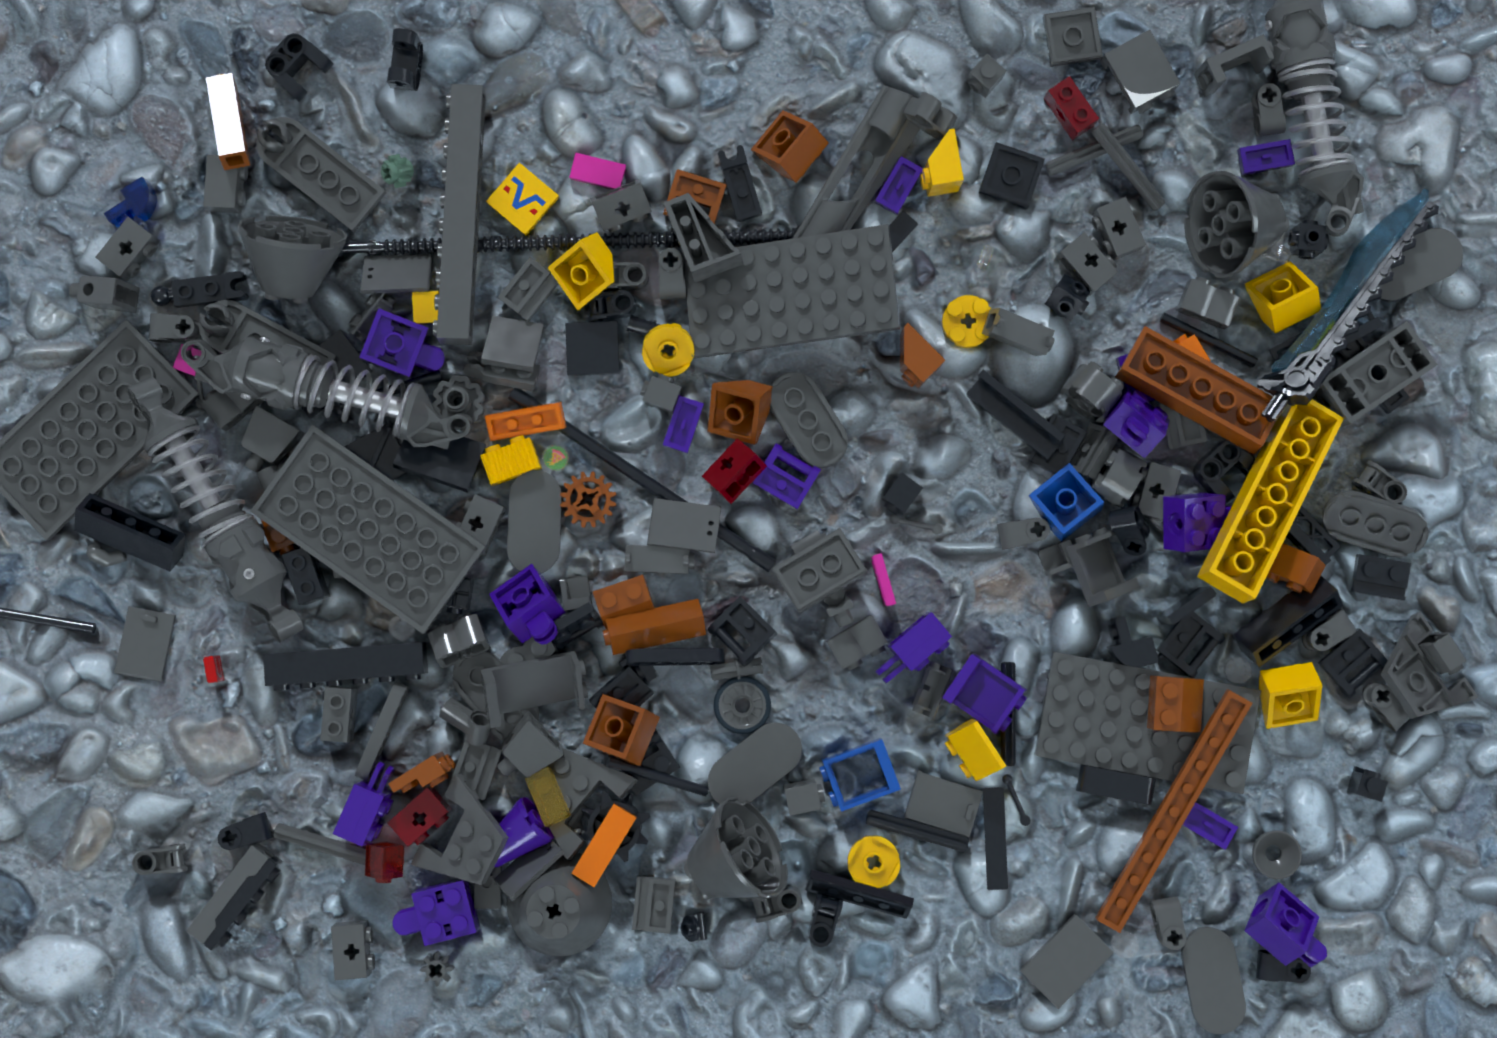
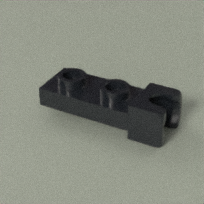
(740, 185)

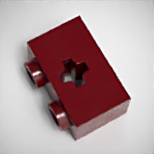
(1071, 108)
(734, 471)
(405, 821)

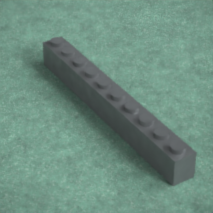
(461, 214)

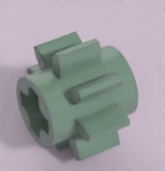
(397, 171)

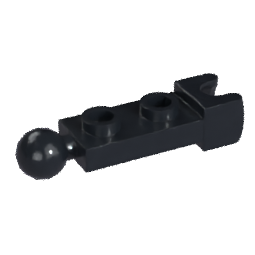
(201, 290)

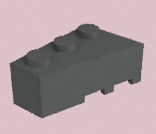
(701, 242)

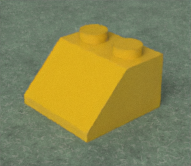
(943, 168)
(584, 270)
(1284, 296)
(1290, 695)
(974, 750)

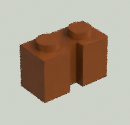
(1296, 568)

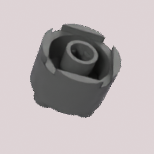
(1092, 391)
(1118, 476)

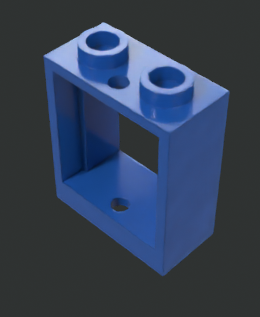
(885, 765)

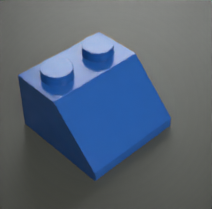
(1066, 502)

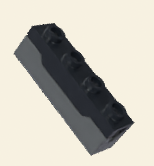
(234, 897)

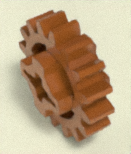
(599, 492)

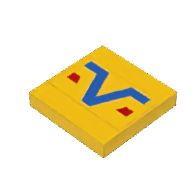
(522, 199)

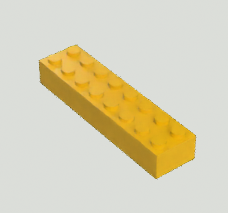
(1270, 500)

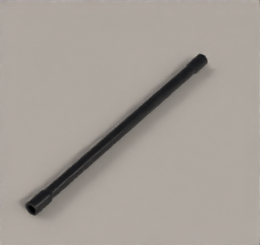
(753, 553)

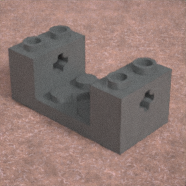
(1353, 390)

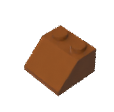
(790, 145)
(917, 357)
(623, 598)
(1175, 704)
(621, 729)

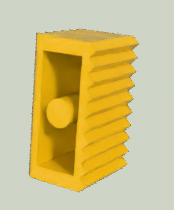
(511, 460)

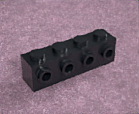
(129, 532)
(1287, 621)

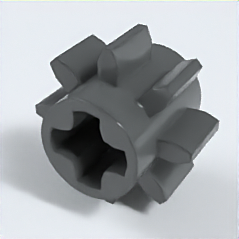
(431, 975)

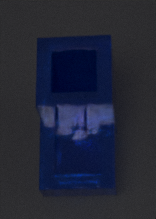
(139, 202)

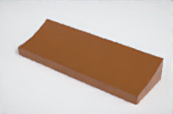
(1197, 389)

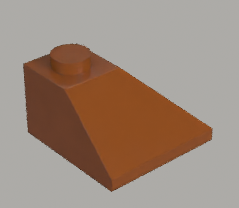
(739, 409)

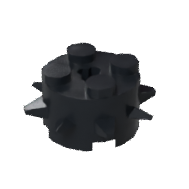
(598, 815)

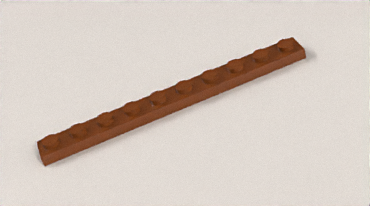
(1173, 810)

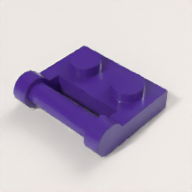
(782, 484)

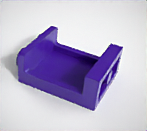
(986, 694)

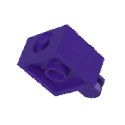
(400, 345)
(1137, 422)
(1192, 520)
(528, 606)
(916, 645)
(366, 808)
(440, 914)
(1285, 927)

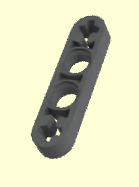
(381, 731)

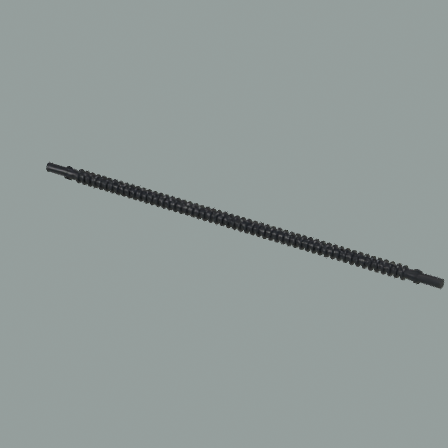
(374, 247)

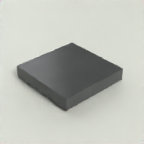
(1072, 36)
(512, 343)

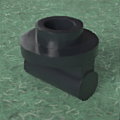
(694, 927)

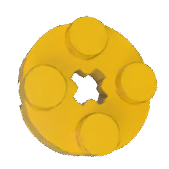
(956, 311)
(669, 335)
(868, 847)

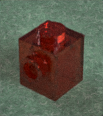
(384, 861)

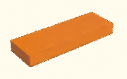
(525, 421)
(604, 845)

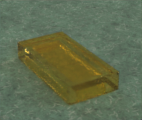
(547, 797)

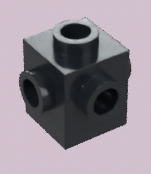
(1301, 244)
(1068, 298)

